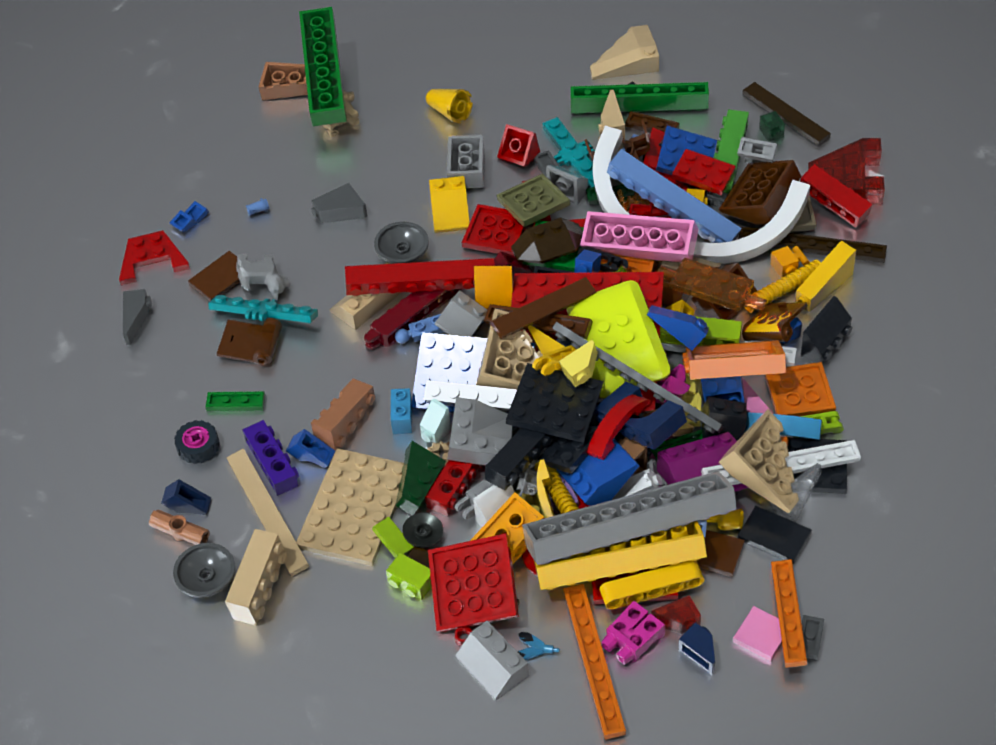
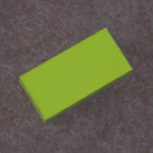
(392, 537)

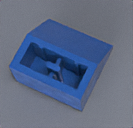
(724, 388)

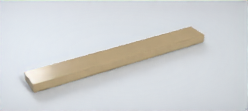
(267, 510)

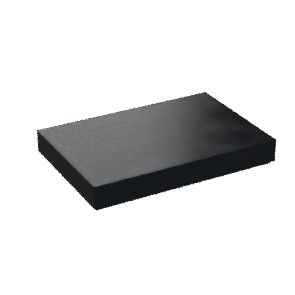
(774, 534)

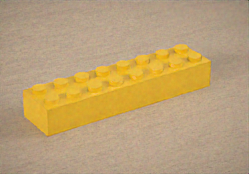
(639, 553)

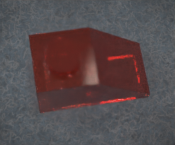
(678, 615)

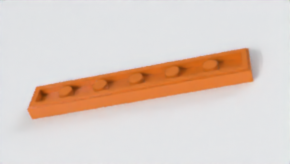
(789, 613)

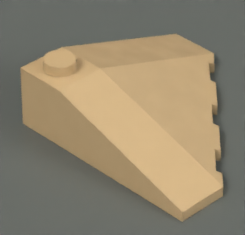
(629, 55)
(505, 358)
(761, 463)

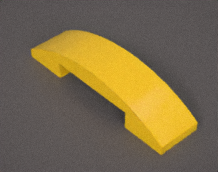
(544, 479)

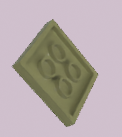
(533, 200)

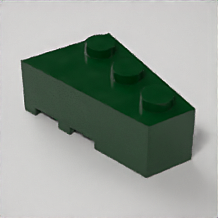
(417, 477)

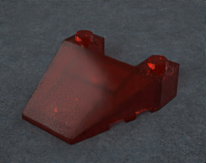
(849, 168)

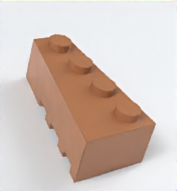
(282, 81)
(343, 414)

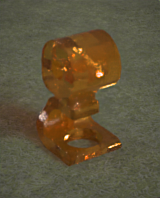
(635, 200)

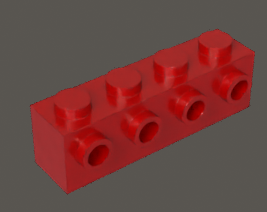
(836, 196)

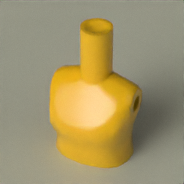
(729, 521)

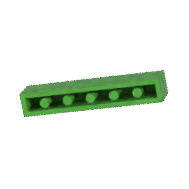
(735, 127)

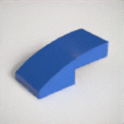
(186, 220)

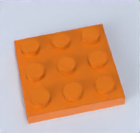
(800, 390)

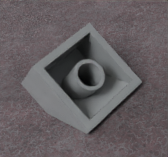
(568, 183)
(462, 316)

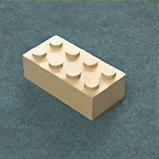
(255, 577)

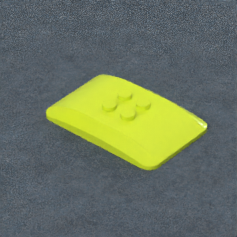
(623, 332)

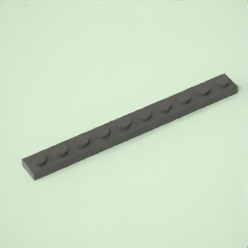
(644, 383)

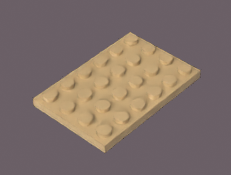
(350, 501)

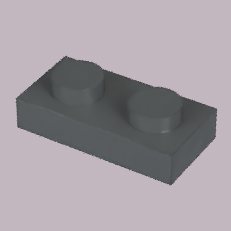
(812, 632)

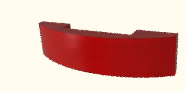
(612, 423)

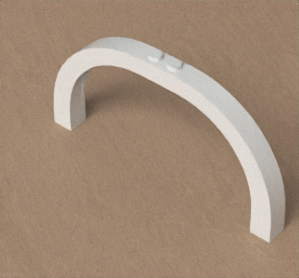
(719, 253)

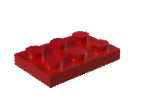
(703, 172)

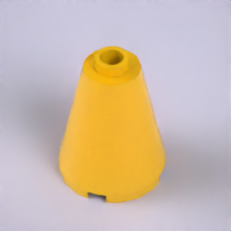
(451, 103)

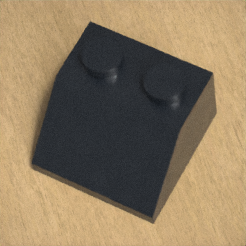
(728, 413)

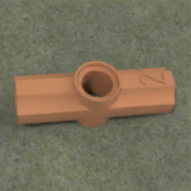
(178, 527)

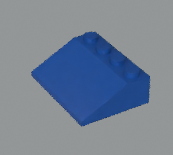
(601, 479)

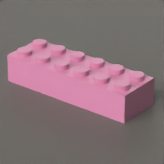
(640, 236)

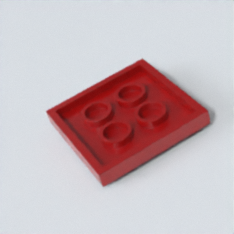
(492, 230)

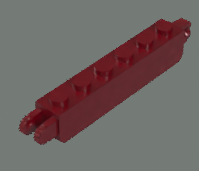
(409, 310)

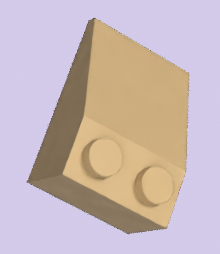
(612, 116)

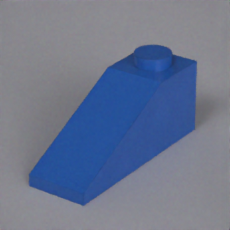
(682, 326)

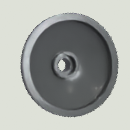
(401, 242)
(200, 562)

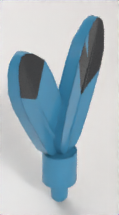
(536, 646)

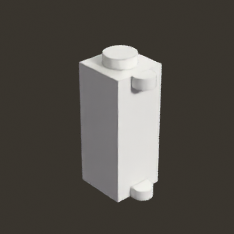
(639, 483)

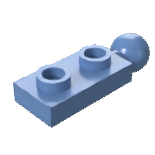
(416, 329)

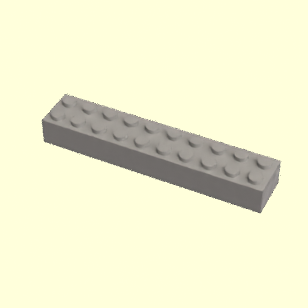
(629, 517)

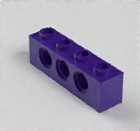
(270, 457)

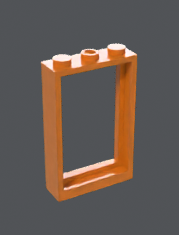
(734, 360)

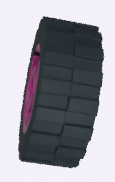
(197, 441)

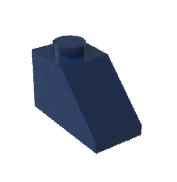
(185, 499)
(698, 646)

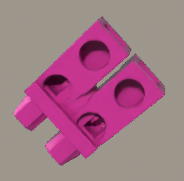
(633, 633)

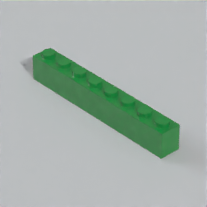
(641, 97)

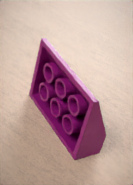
(688, 459)

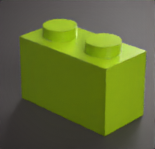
(409, 576)

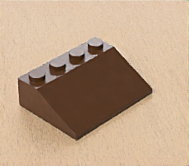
(760, 191)

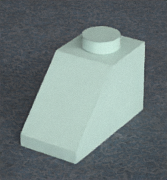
(436, 422)

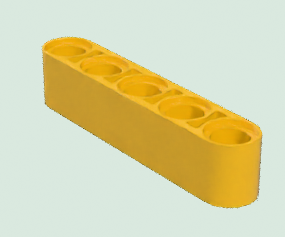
(651, 584)

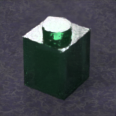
(772, 126)

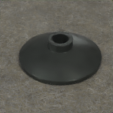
(419, 524)

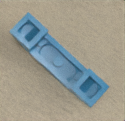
(792, 425)

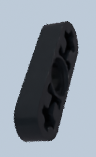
(607, 267)

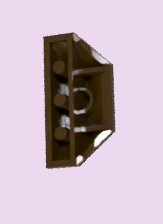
(548, 241)

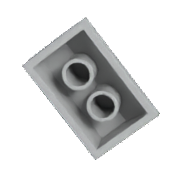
(492, 660)

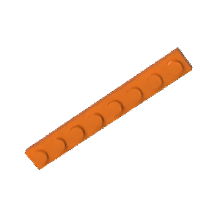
(594, 662)

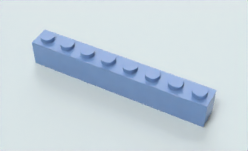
(671, 198)

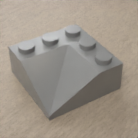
(477, 432)

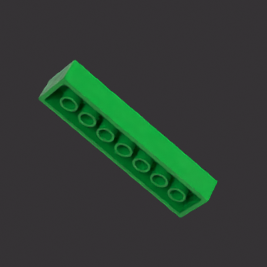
(322, 66)

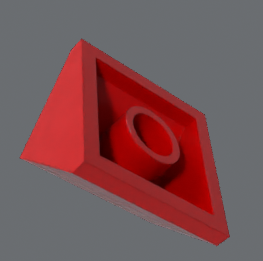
(518, 146)

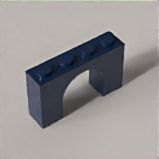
(649, 430)

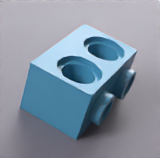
(401, 411)

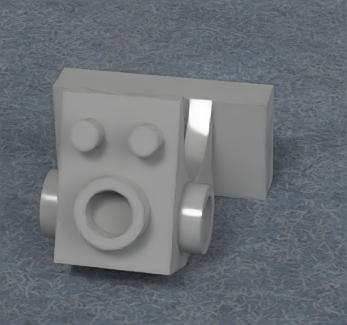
(747, 150)

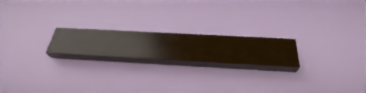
(824, 245)

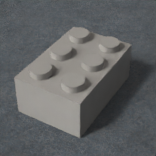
(466, 159)

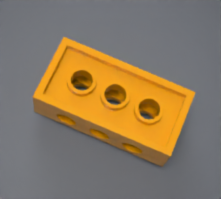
(505, 521)

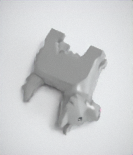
(261, 273)

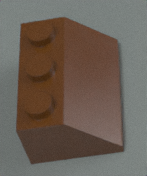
(717, 311)

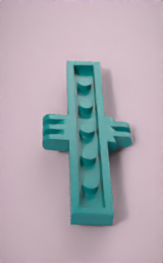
(570, 151)
(263, 309)

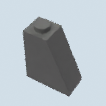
(339, 205)

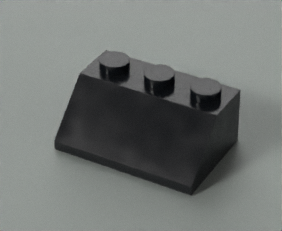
(826, 332)

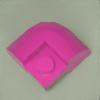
(675, 383)

